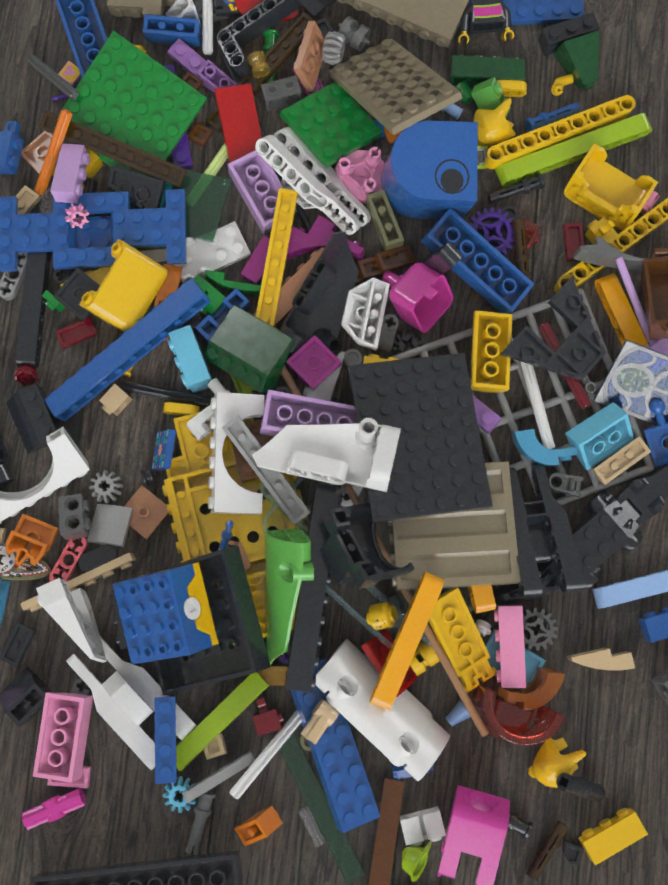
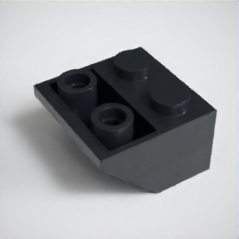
(24, 697)

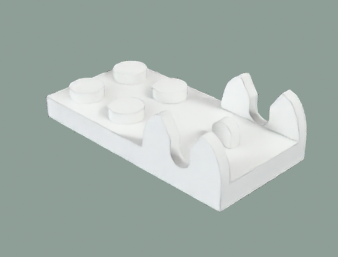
(213, 256)

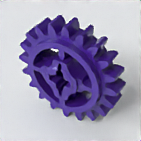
(486, 228)

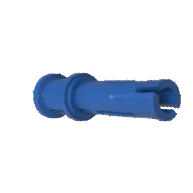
(548, 118)

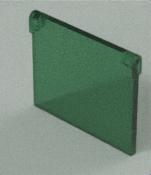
(204, 203)

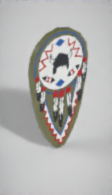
(10, 570)

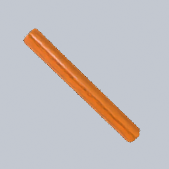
(53, 152)

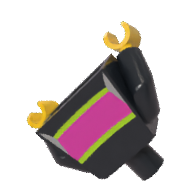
(486, 17)

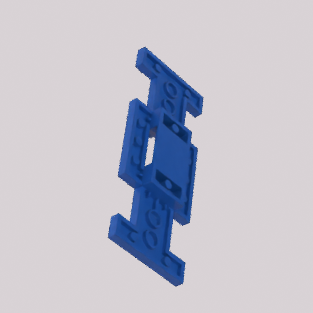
(93, 242)

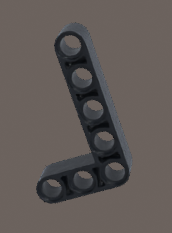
(249, 27)
(443, 258)

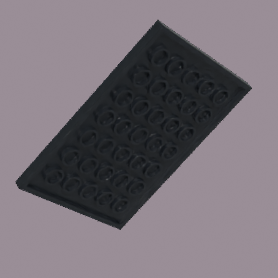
(439, 443)

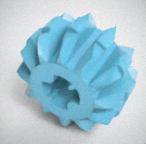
(173, 798)

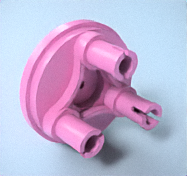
(361, 172)

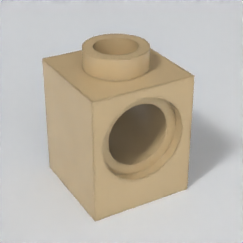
(115, 400)

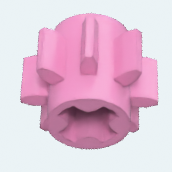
(81, 215)

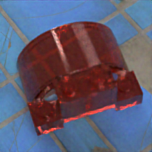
(513, 723)

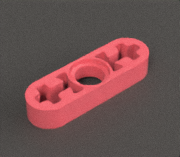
(71, 544)

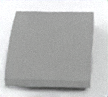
(110, 525)

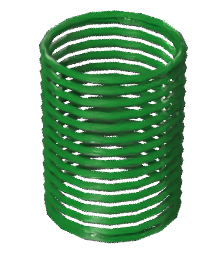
(464, 94)

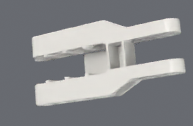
(308, 181)
(124, 706)

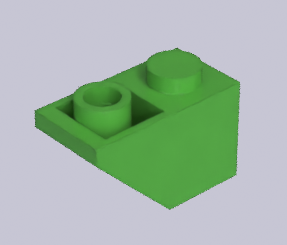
(488, 95)

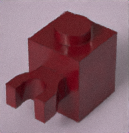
(267, 719)

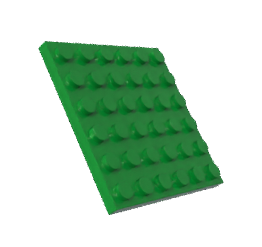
(134, 101)

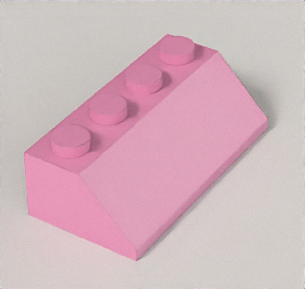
(63, 736)

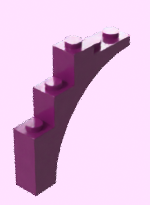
(299, 244)

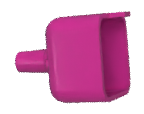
(419, 295)

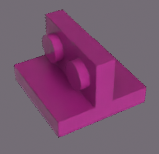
(313, 363)

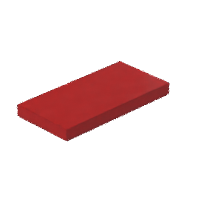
(238, 120)

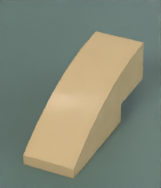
(604, 660)

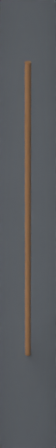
(408, 596)

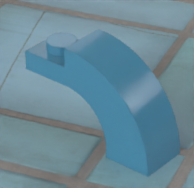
(536, 453)

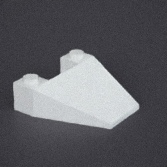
(74, 615)

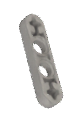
(218, 777)

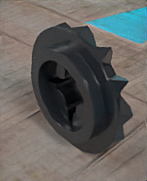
(398, 345)

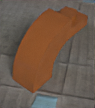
(537, 693)

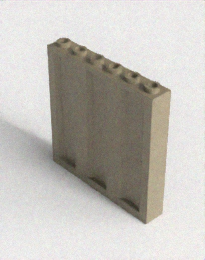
(464, 545)

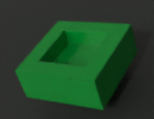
(52, 303)

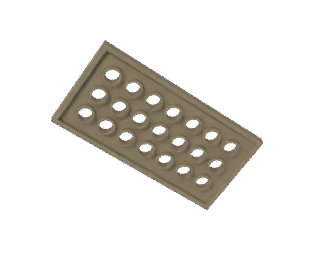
(394, 85)

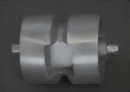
(355, 34)

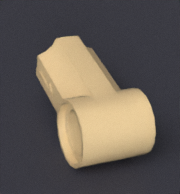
(323, 717)

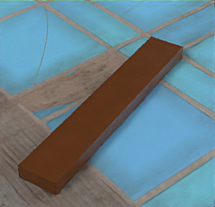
(386, 832)

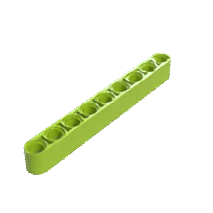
(573, 149)

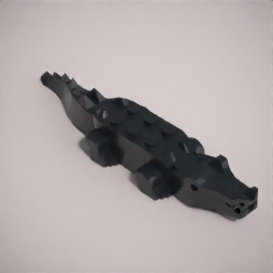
(609, 527)

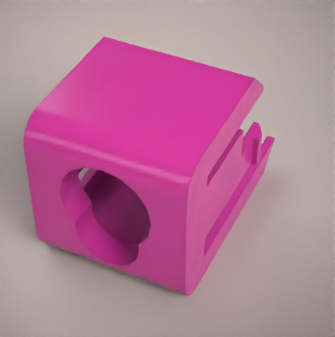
(476, 828)

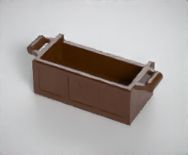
(655, 293)

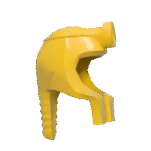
(493, 124)
(551, 763)

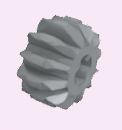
(333, 48)
(107, 478)

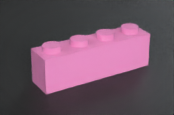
(511, 646)

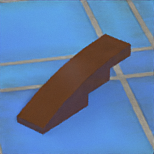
(384, 261)

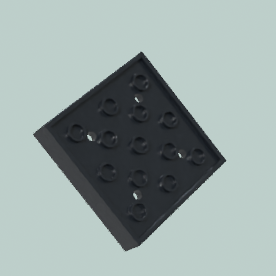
(233, 621)

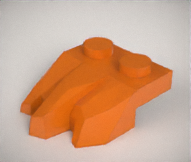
(30, 539)

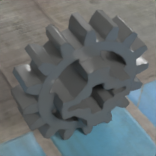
(539, 619)

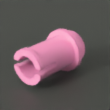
(650, 203)

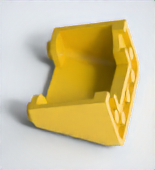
(607, 190)
(126, 288)

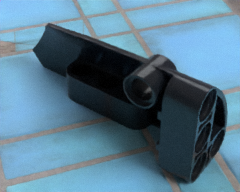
(322, 297)

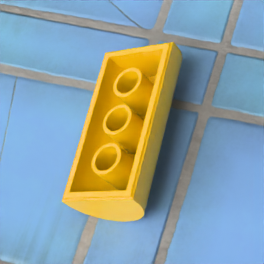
(489, 338)

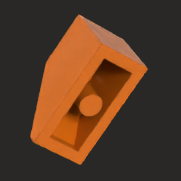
(258, 826)

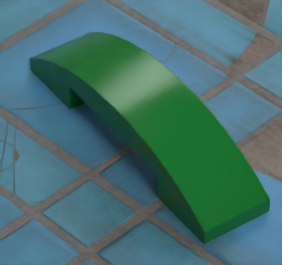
(220, 281)

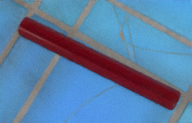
(575, 385)

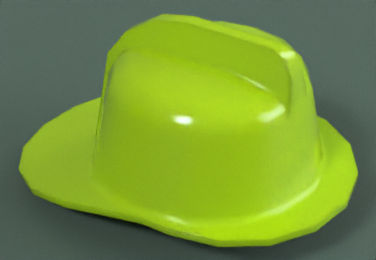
(414, 860)

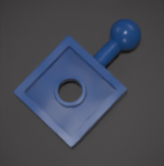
(656, 434)

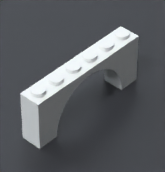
(66, 465)
(226, 494)

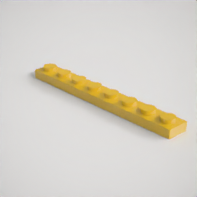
(276, 255)

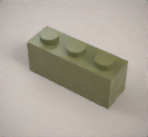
(384, 220)

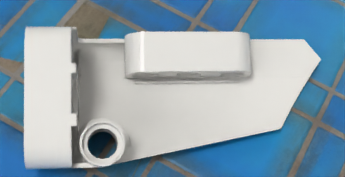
(334, 453)

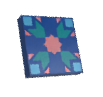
(163, 450)

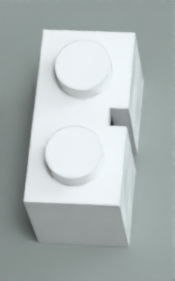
(422, 826)

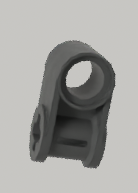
(387, 334)
(567, 484)

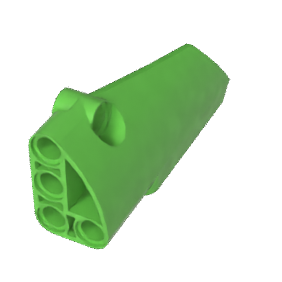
(285, 571)

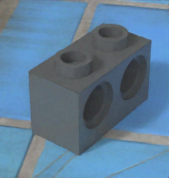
(281, 93)
(69, 517)

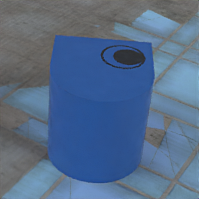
(432, 169)

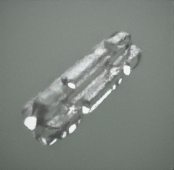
(311, 826)

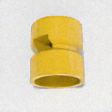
(429, 656)

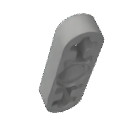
(17, 281)

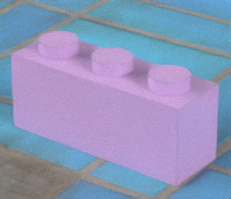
(70, 173)

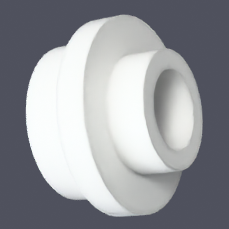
(483, 627)

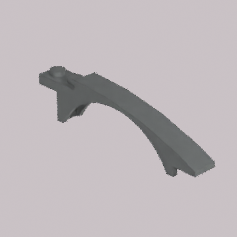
(604, 255)

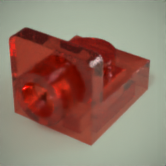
(531, 231)

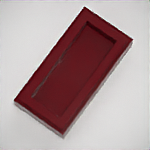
(573, 239)
(76, 333)

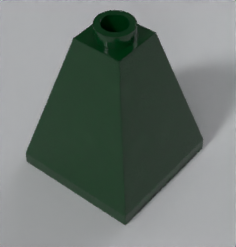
(580, 59)

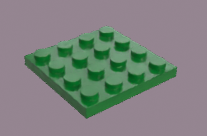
(331, 124)

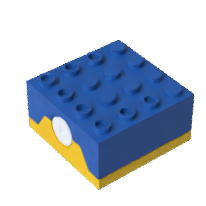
(165, 614)

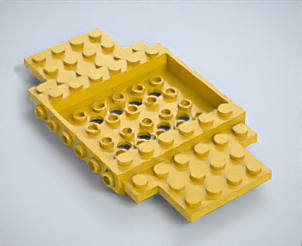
(189, 490)

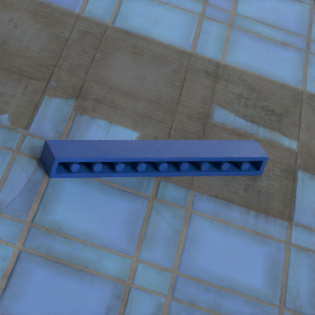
(127, 350)

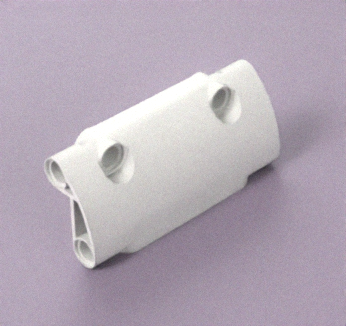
(403, 733)

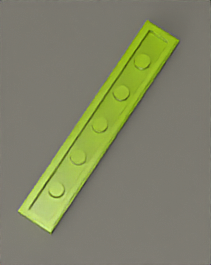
(219, 719)

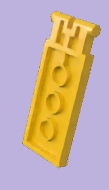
(461, 639)

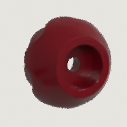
(26, 375)

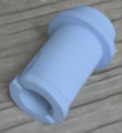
(453, 110)

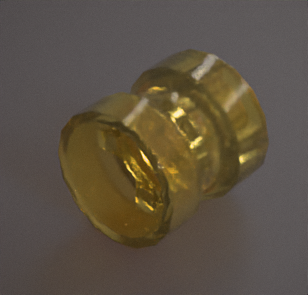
(260, 67)

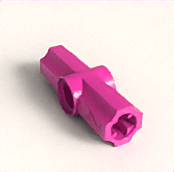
(54, 808)

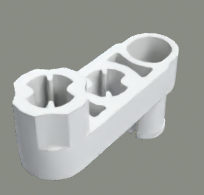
(199, 424)

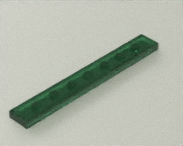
(320, 810)

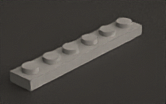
(273, 480)

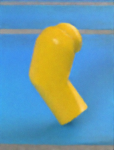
(559, 83)

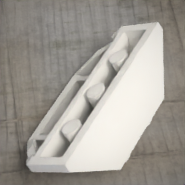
(365, 312)

